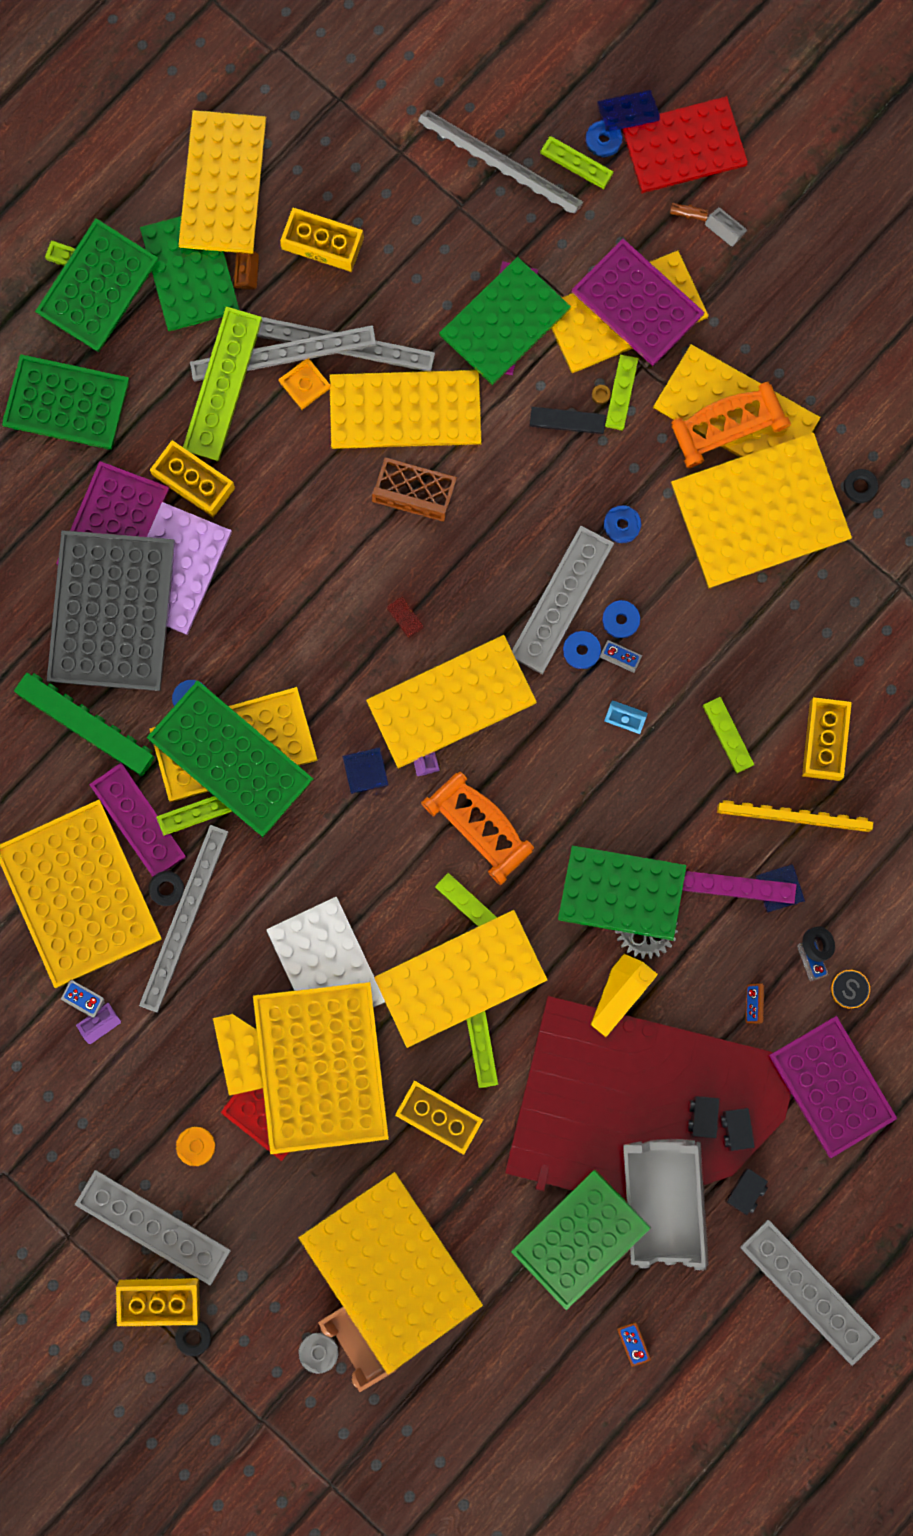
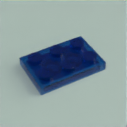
(628, 110)

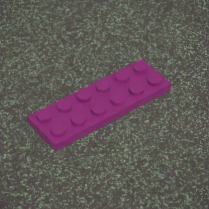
(137, 820)

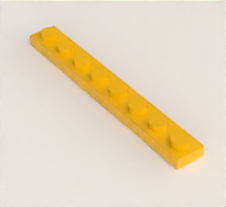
(802, 816)

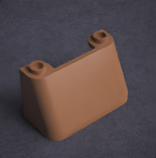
(367, 1365)

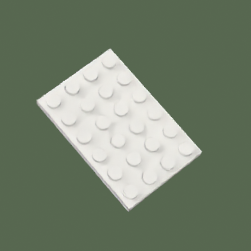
(322, 950)

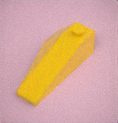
(624, 986)

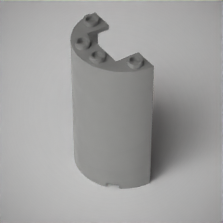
(668, 1193)

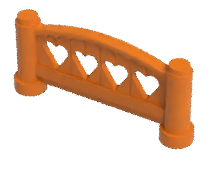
(769, 415)
(503, 860)

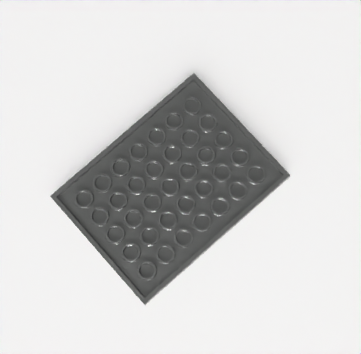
(111, 610)

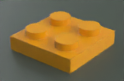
(304, 383)

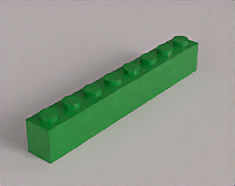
(84, 724)

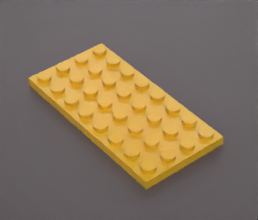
(222, 182)
(589, 340)
(704, 380)
(405, 409)
(451, 701)
(274, 716)
(460, 978)

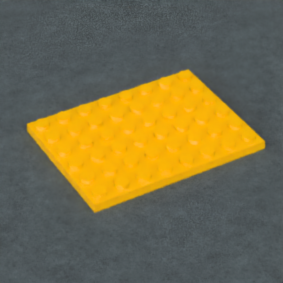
(761, 510)
(77, 894)
(320, 1067)
(390, 1272)

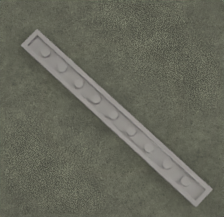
(502, 162)
(300, 350)
(381, 352)
(183, 919)

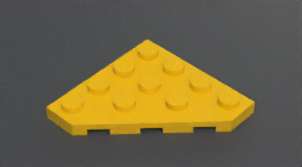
(239, 1054)

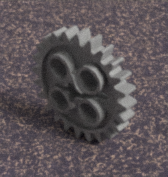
(643, 948)

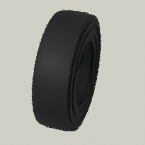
(865, 475)
(170, 899)
(810, 948)
(190, 1350)

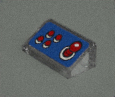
(814, 969)

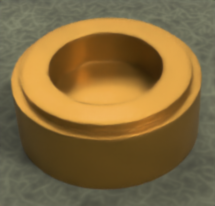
(601, 394)

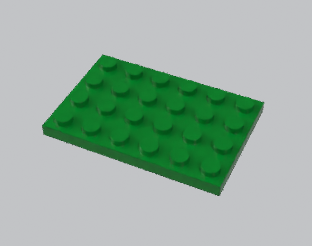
(189, 282)
(97, 285)
(505, 320)
(66, 402)
(622, 892)
(580, 1239)

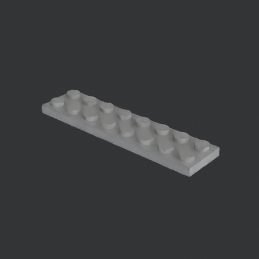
(561, 599)
(153, 1227)
(809, 1292)

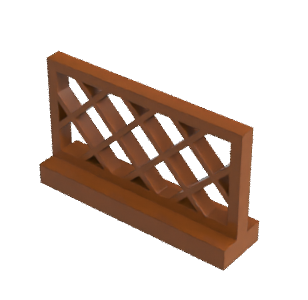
(409, 503)

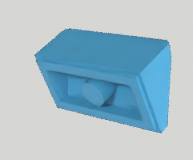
(625, 717)

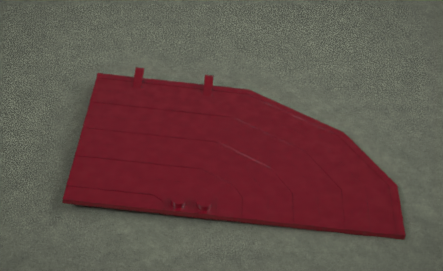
(630, 1087)

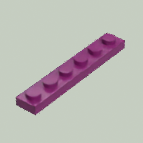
(739, 887)

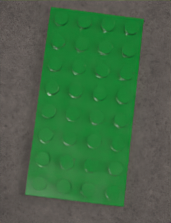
(230, 758)

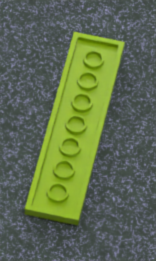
(222, 383)

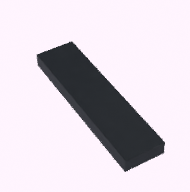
(567, 420)

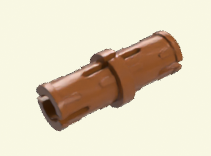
(689, 211)

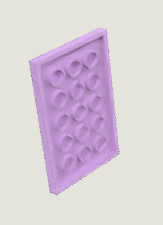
(196, 557)

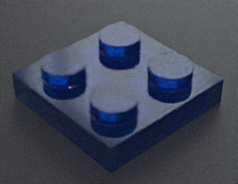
(365, 770)
(787, 875)

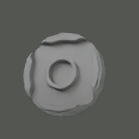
(318, 1353)

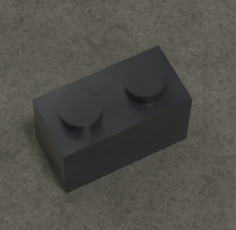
(704, 1117)
(738, 1129)
(747, 1191)

